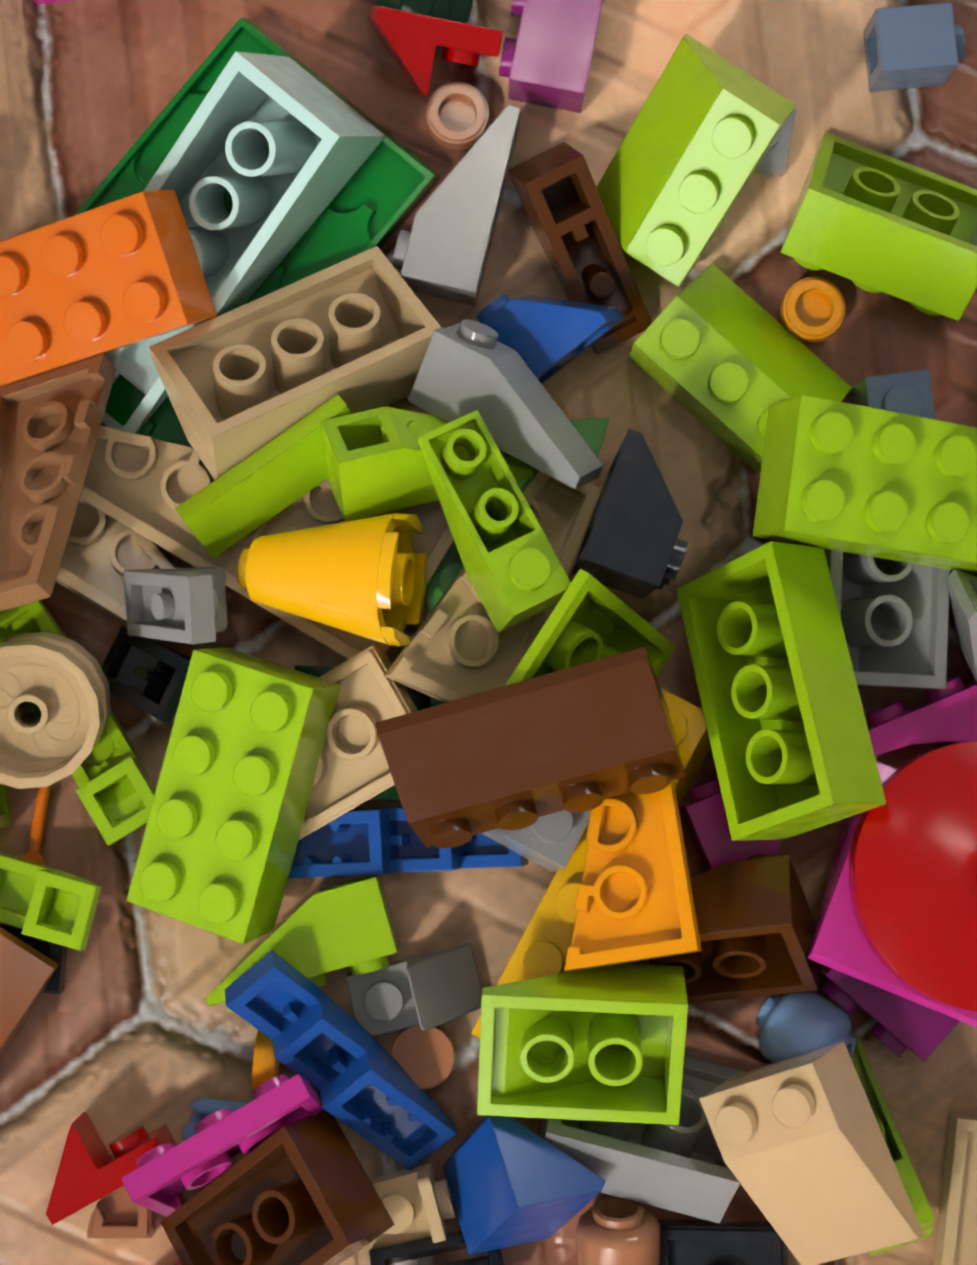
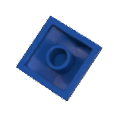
(514, 1185)

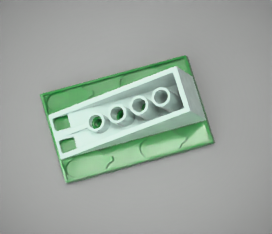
(271, 186)

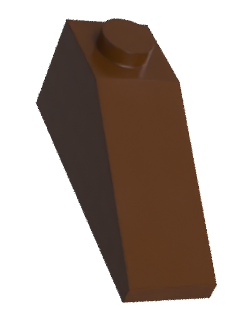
(579, 237)

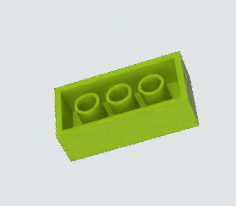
(869, 483)
(779, 693)
(232, 793)

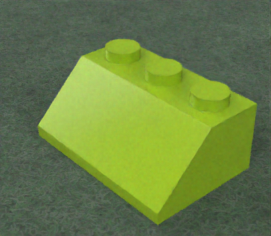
(688, 158)
(887, 227)
(730, 362)

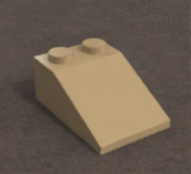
(812, 1156)

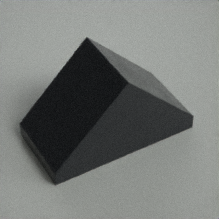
(146, 674)

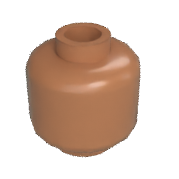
(618, 1234)

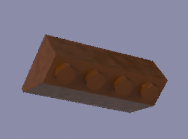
(532, 749)

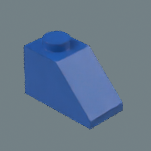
(548, 330)

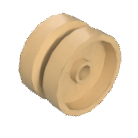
(72, 703)

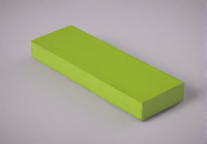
(261, 483)

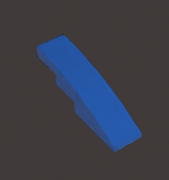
(384, 843)
(341, 1059)

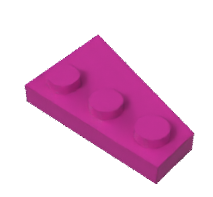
(199, 1160)

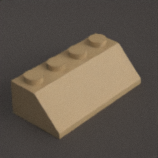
(289, 352)

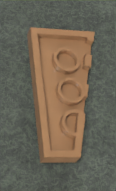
(44, 458)

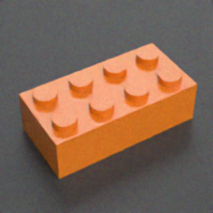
(98, 284)

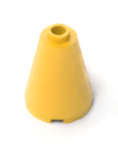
(343, 575)

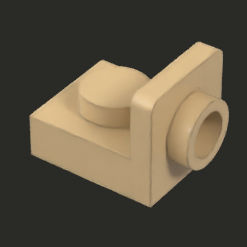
(415, 1205)

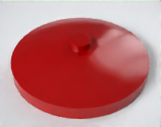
(919, 875)

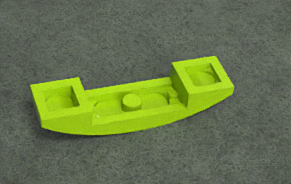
(112, 777)
(47, 902)

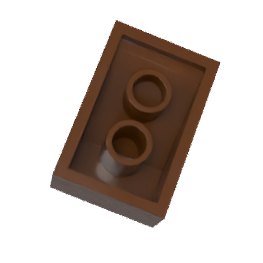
(750, 933)
(283, 1204)

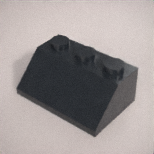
(634, 525)

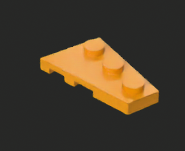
(634, 884)

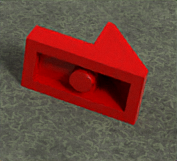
(414, 38)
(90, 1171)

